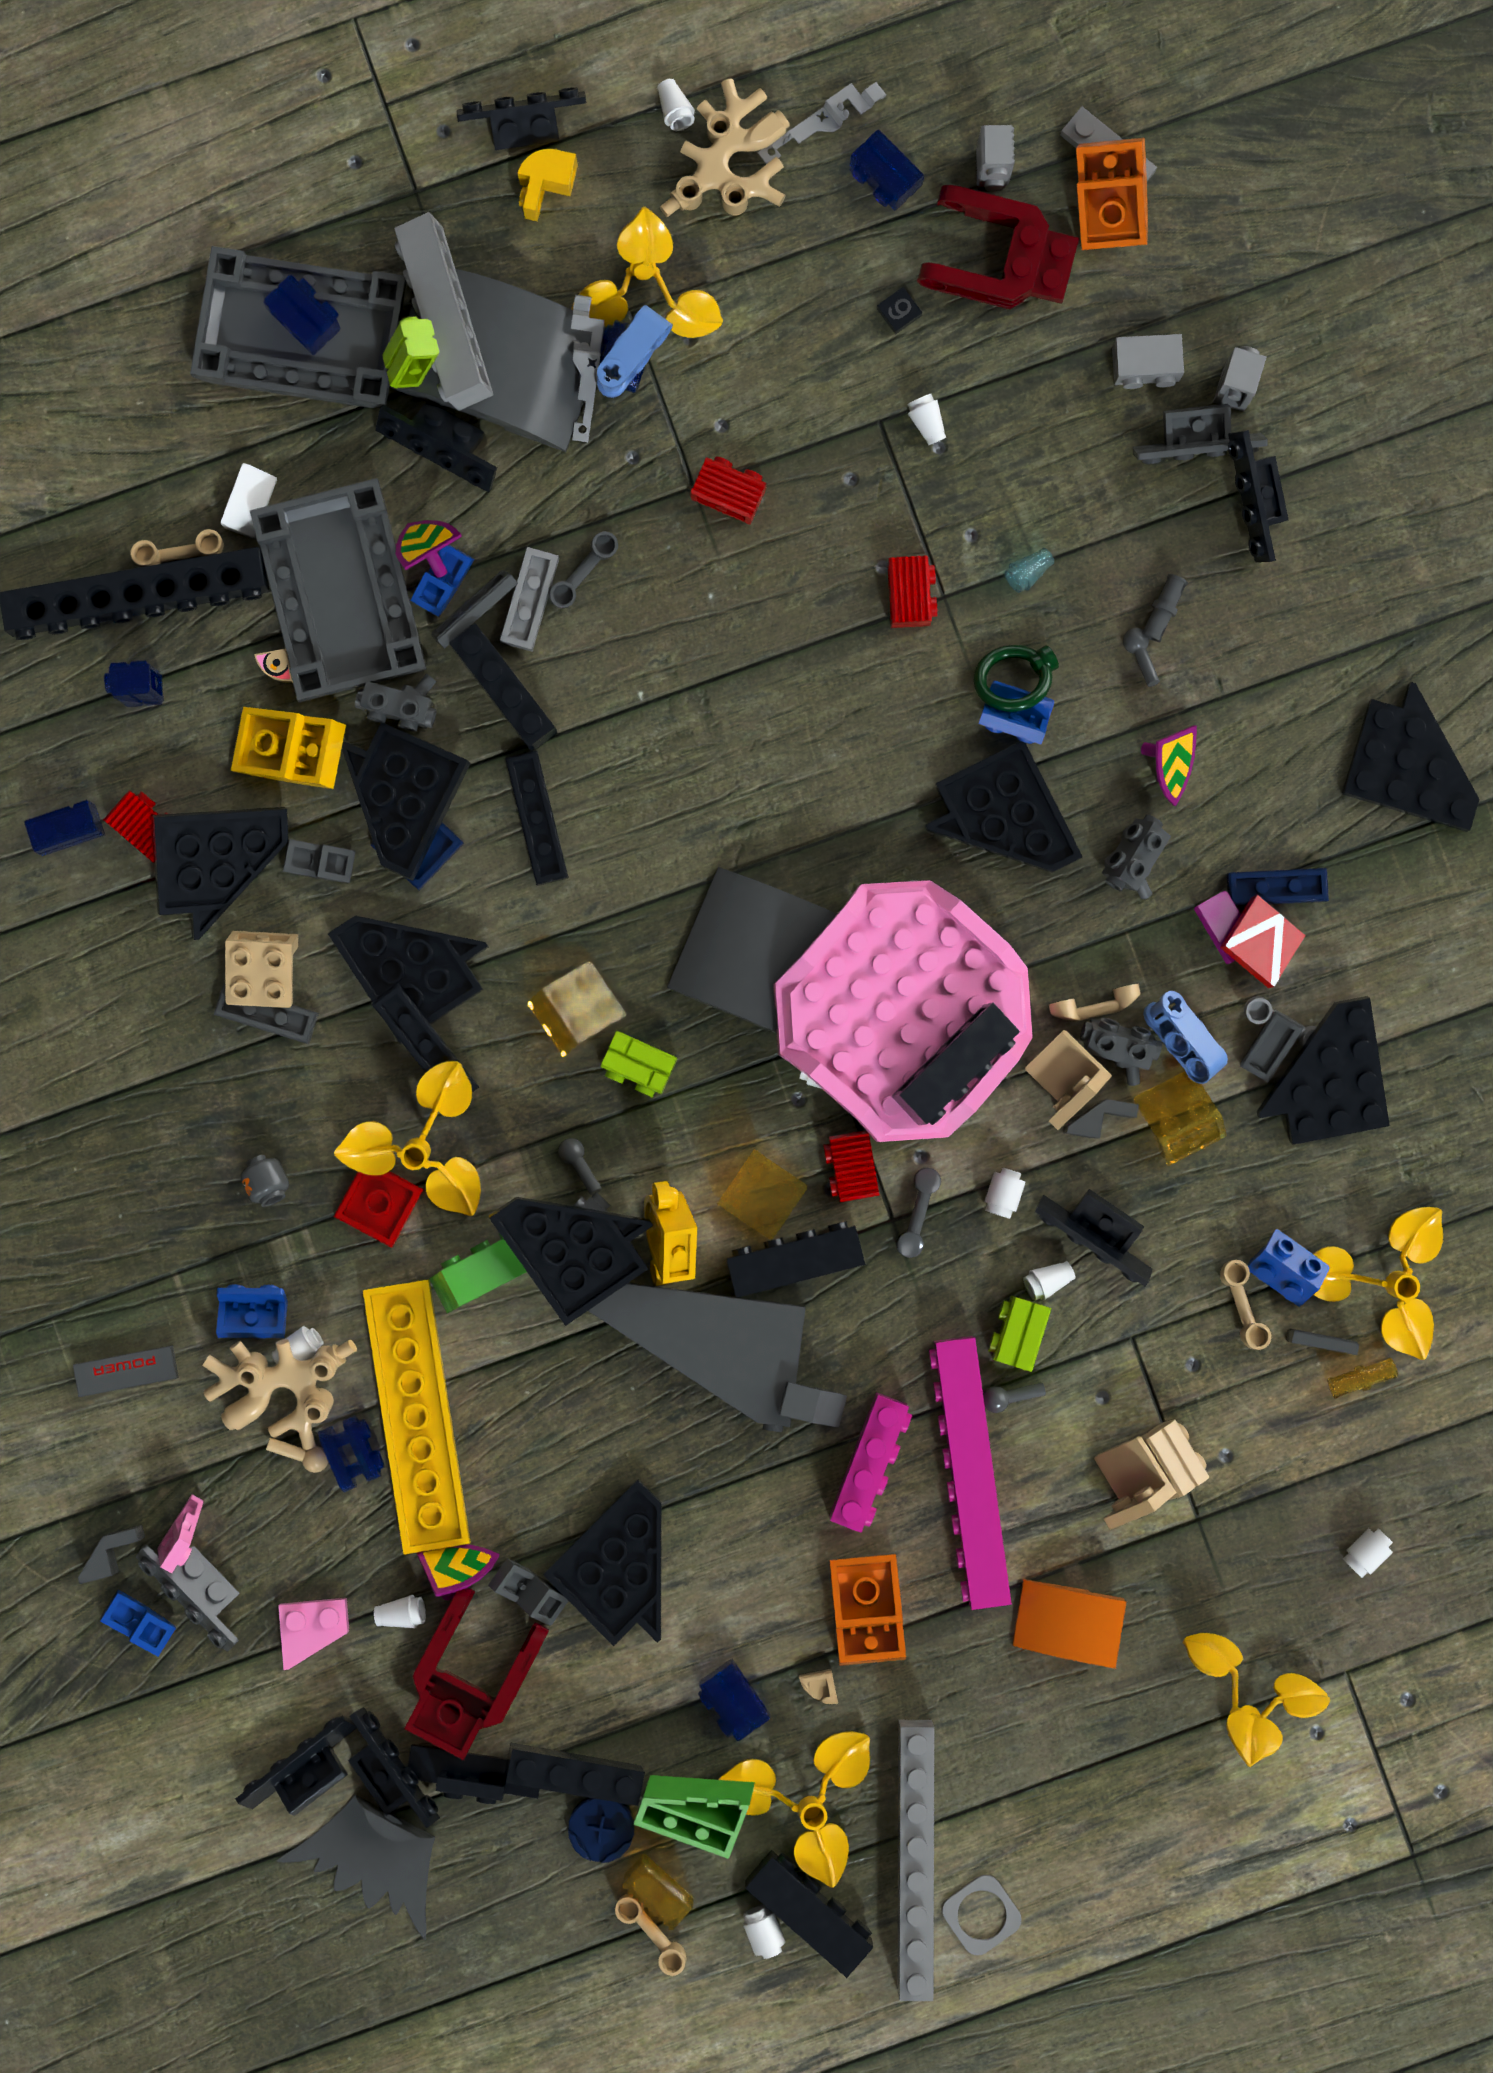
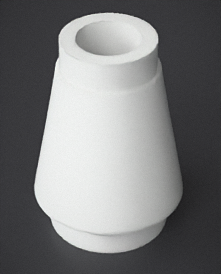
(675, 106)
(927, 418)
(1047, 1280)
(403, 1612)

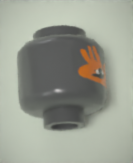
(264, 1180)

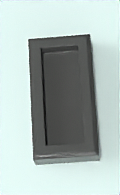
(1271, 1045)
(1322, 1341)

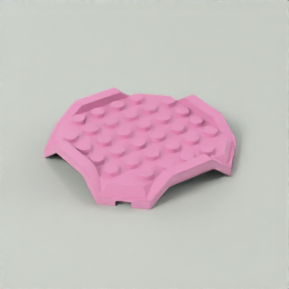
(887, 992)

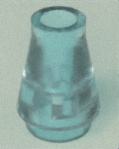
(1026, 571)

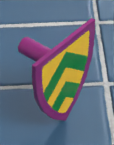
(422, 541)
(1173, 761)
(456, 1567)

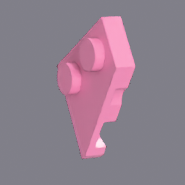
(175, 1545)
(310, 1627)

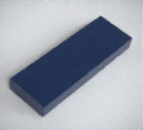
(1279, 886)

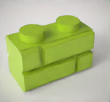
(410, 352)
(638, 1063)
(1020, 1333)

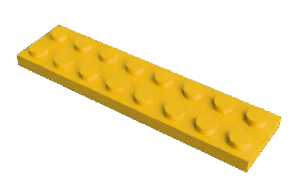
(416, 1416)

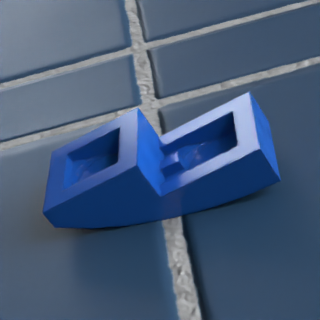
(436, 592)
(138, 1622)

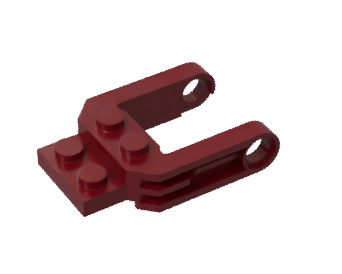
(1035, 264)
(450, 1706)

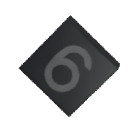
(899, 310)

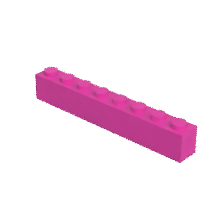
(971, 1472)

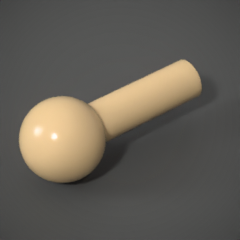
(313, 1459)

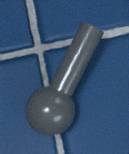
(1137, 644)
(572, 1152)
(997, 1399)

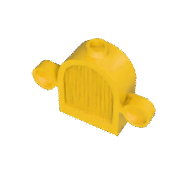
(672, 1236)

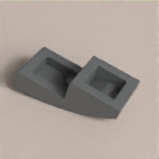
(319, 861)

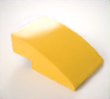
(288, 747)

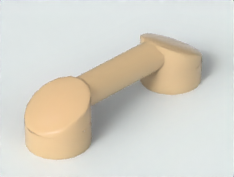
(207, 543)
(1123, 998)
(1235, 1275)
(673, 1955)

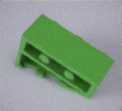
(475, 1275)
(695, 1811)

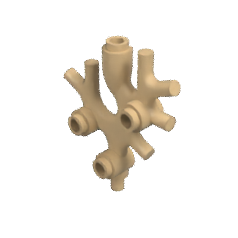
(713, 161)
(289, 1373)

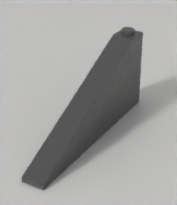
(722, 1342)

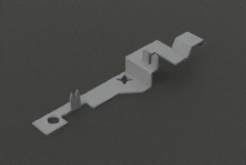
(835, 116)
(581, 353)

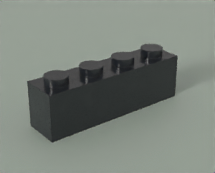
(503, 687)
(956, 1064)
(795, 1260)
(574, 1774)
(809, 1913)

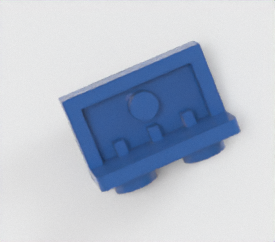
(1026, 725)
(1289, 1268)
(251, 1312)

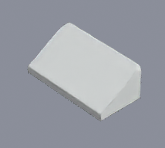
(250, 491)

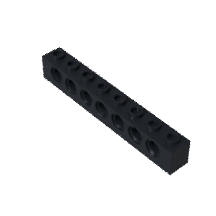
(19, 603)

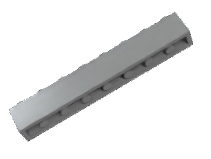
(915, 1860)

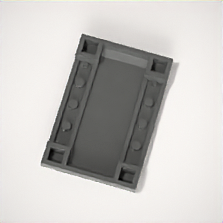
(251, 350)
(338, 590)

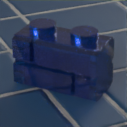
(885, 170)
(302, 313)
(134, 683)
(64, 828)
(733, 1700)

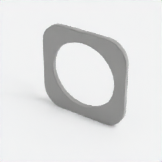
(1011, 1924)

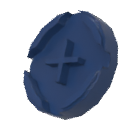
(601, 1829)

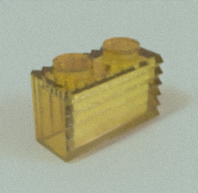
(658, 1891)

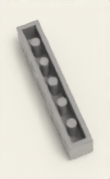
(441, 300)

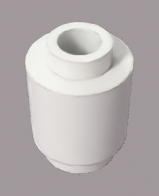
(1004, 1193)
(303, 1344)
(1368, 1552)
(763, 1931)

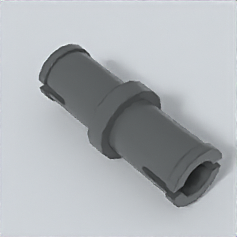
(1164, 607)

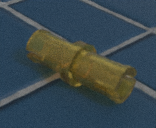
(1362, 1377)

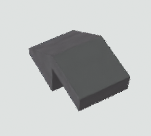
(1091, 1121)
(812, 1404)
(103, 1559)
(529, 1591)

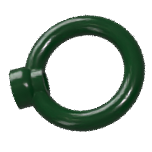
(1042, 662)

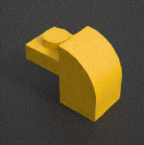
(545, 171)

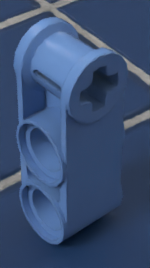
(632, 351)
(1186, 1037)

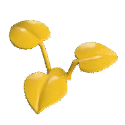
(643, 245)
(370, 1147)
(1410, 1325)
(1248, 1729)
(826, 1849)

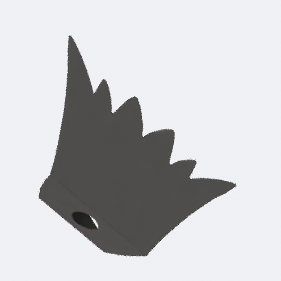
(375, 1849)

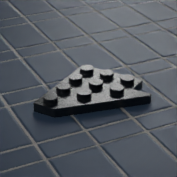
(1409, 764)
(403, 794)
(1006, 811)
(212, 859)
(422, 961)
(1334, 1079)
(572, 1251)
(616, 1567)

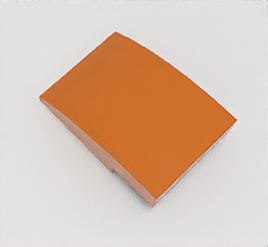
(1112, 193)
(867, 1610)
(1069, 1623)

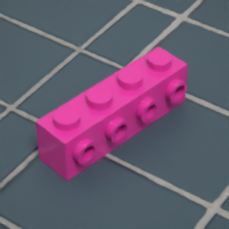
(869, 1461)

